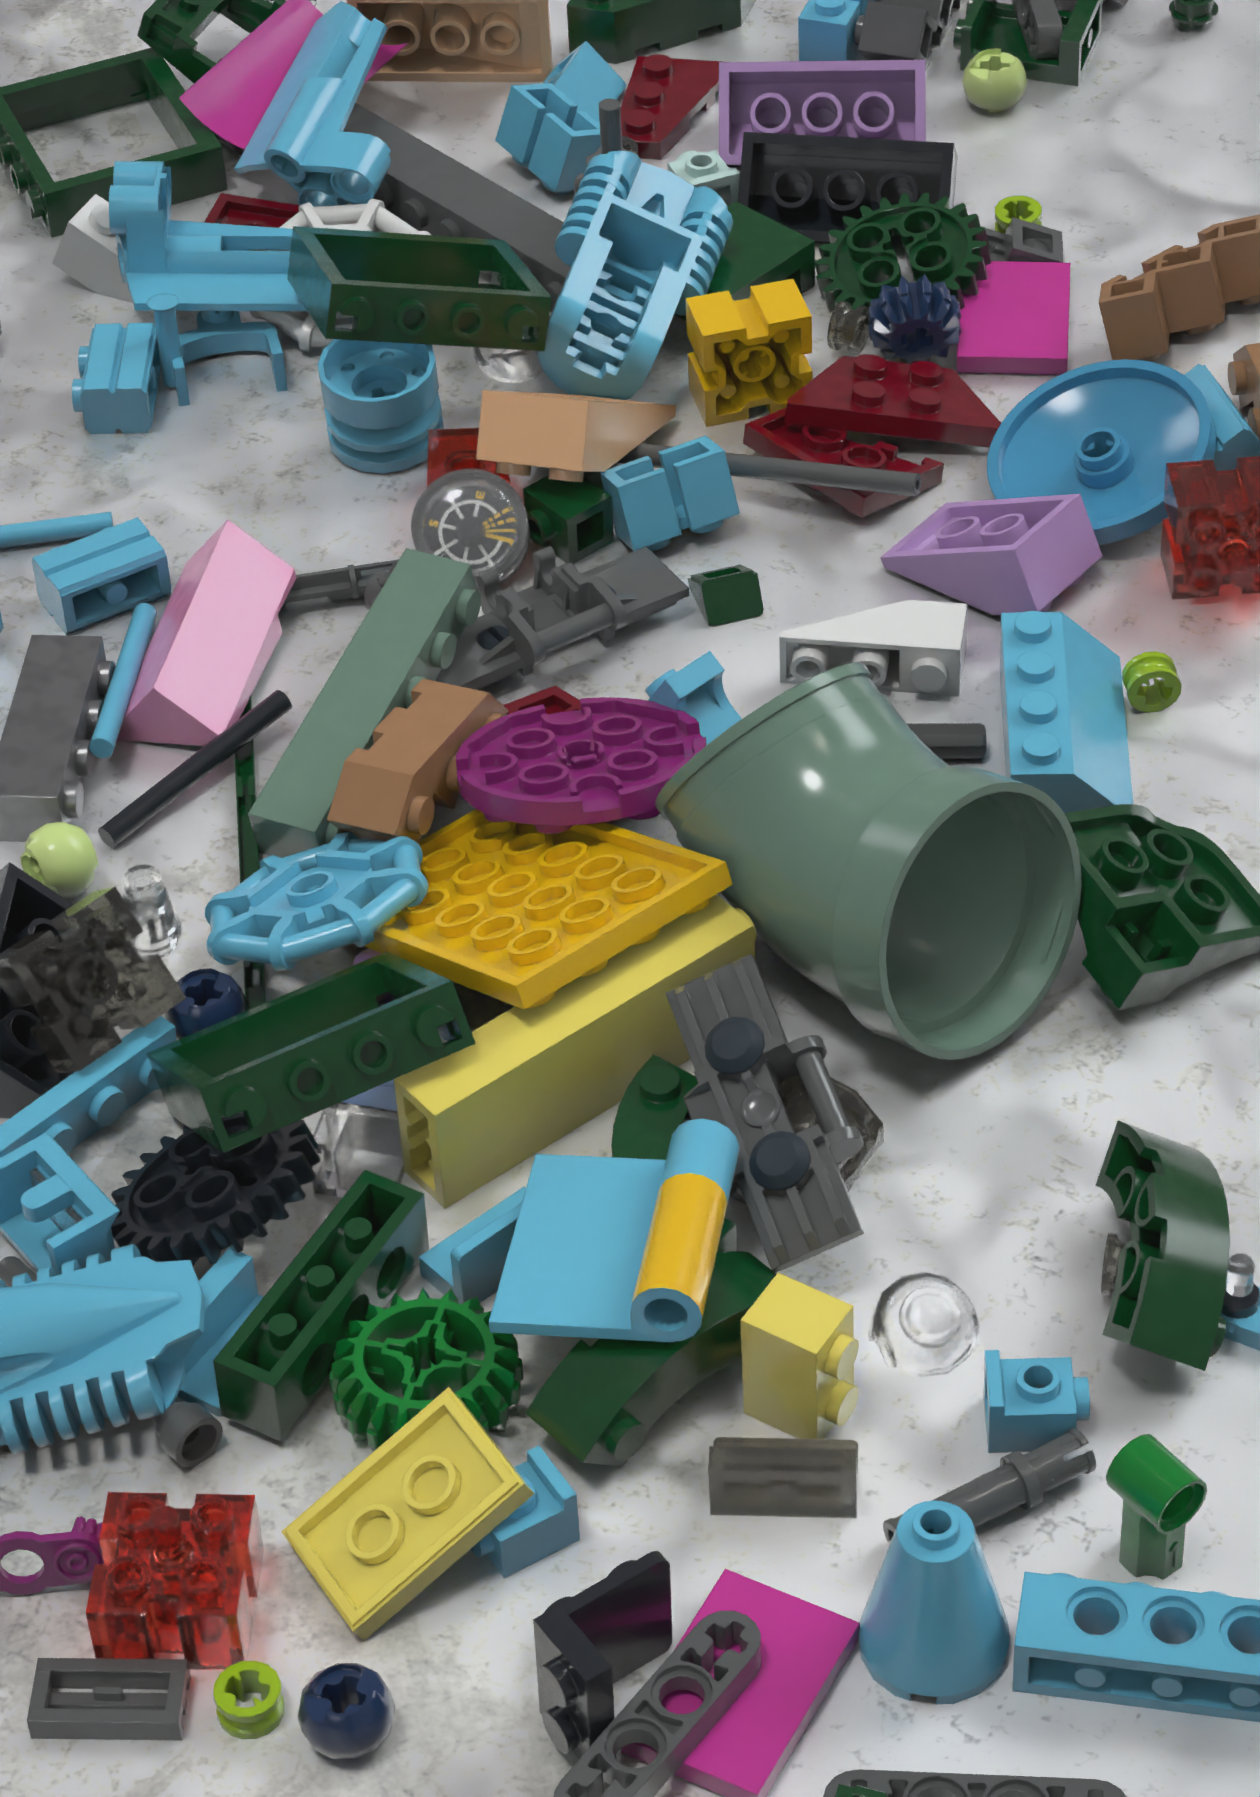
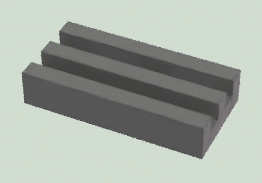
(107, 1710)

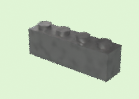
(51, 732)

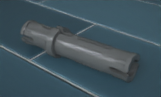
(1017, 1481)

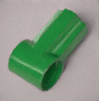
(1157, 1504)

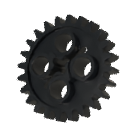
(201, 1200)

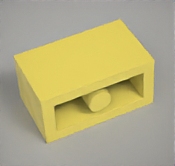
(799, 1359)

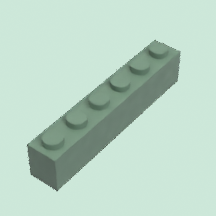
(399, 643)

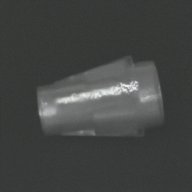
(153, 910)

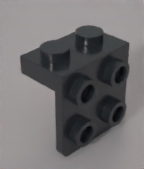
(596, 1641)

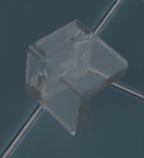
(353, 1141)

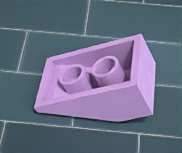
(1000, 551)

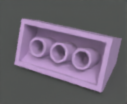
(821, 100)

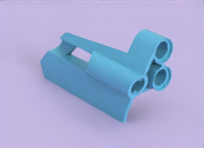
(306, 119)
(196, 261)

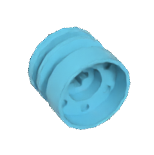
(379, 403)

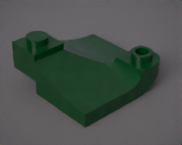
(1157, 904)

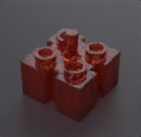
(1211, 528)
(176, 1579)

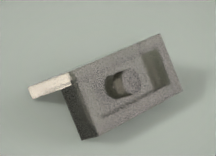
(783, 1477)

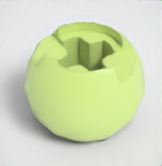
(994, 80)
(60, 858)

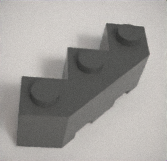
(903, 28)

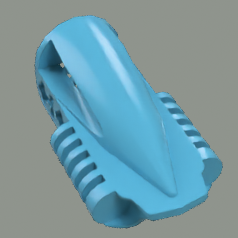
(634, 253)
(94, 1344)

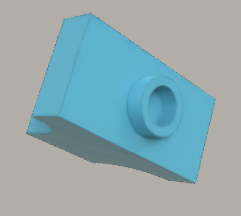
(699, 693)

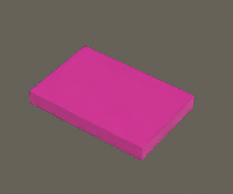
(1017, 320)
(799, 1663)

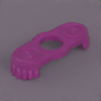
(66, 1557)

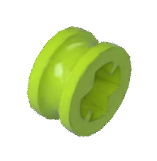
(1017, 207)
(1161, 693)
(254, 1720)

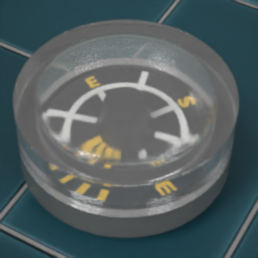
(473, 521)

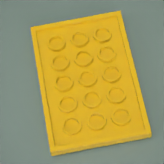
(539, 909)

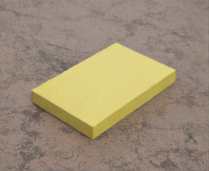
(406, 1513)

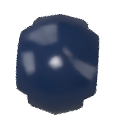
(209, 1000)
(346, 1711)

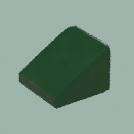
(727, 594)

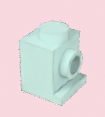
(709, 171)

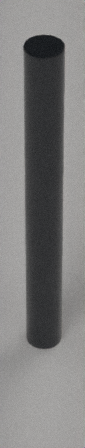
(194, 769)

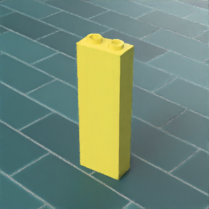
(560, 1062)

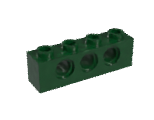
(289, 1339)

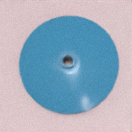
(1106, 438)

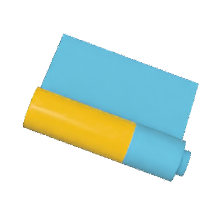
(619, 1241)

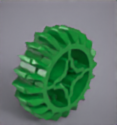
(412, 1355)

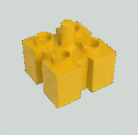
(747, 350)

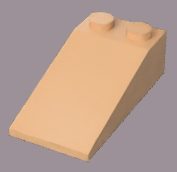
(464, 39)
(563, 431)

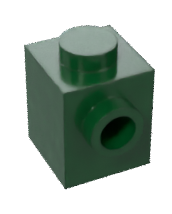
(569, 517)

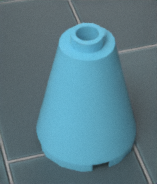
(934, 1610)

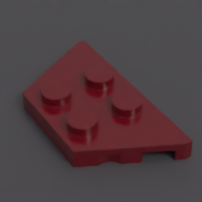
(894, 401)

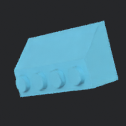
(1063, 711)

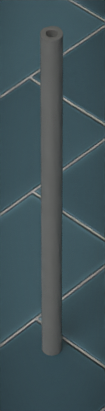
(803, 472)

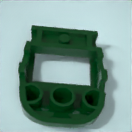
(175, 24)

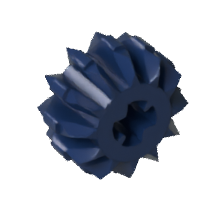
(914, 320)

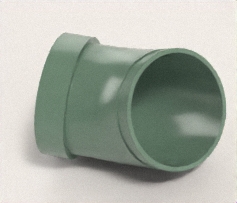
(880, 868)

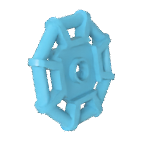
(315, 901)

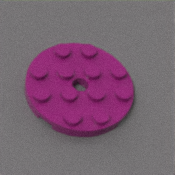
(576, 763)

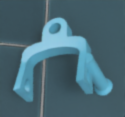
(216, 334)

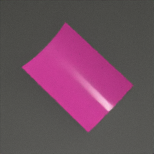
(244, 82)

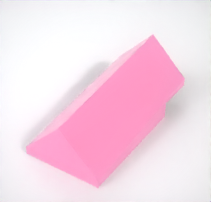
(210, 642)

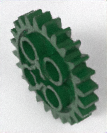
(935, 239)

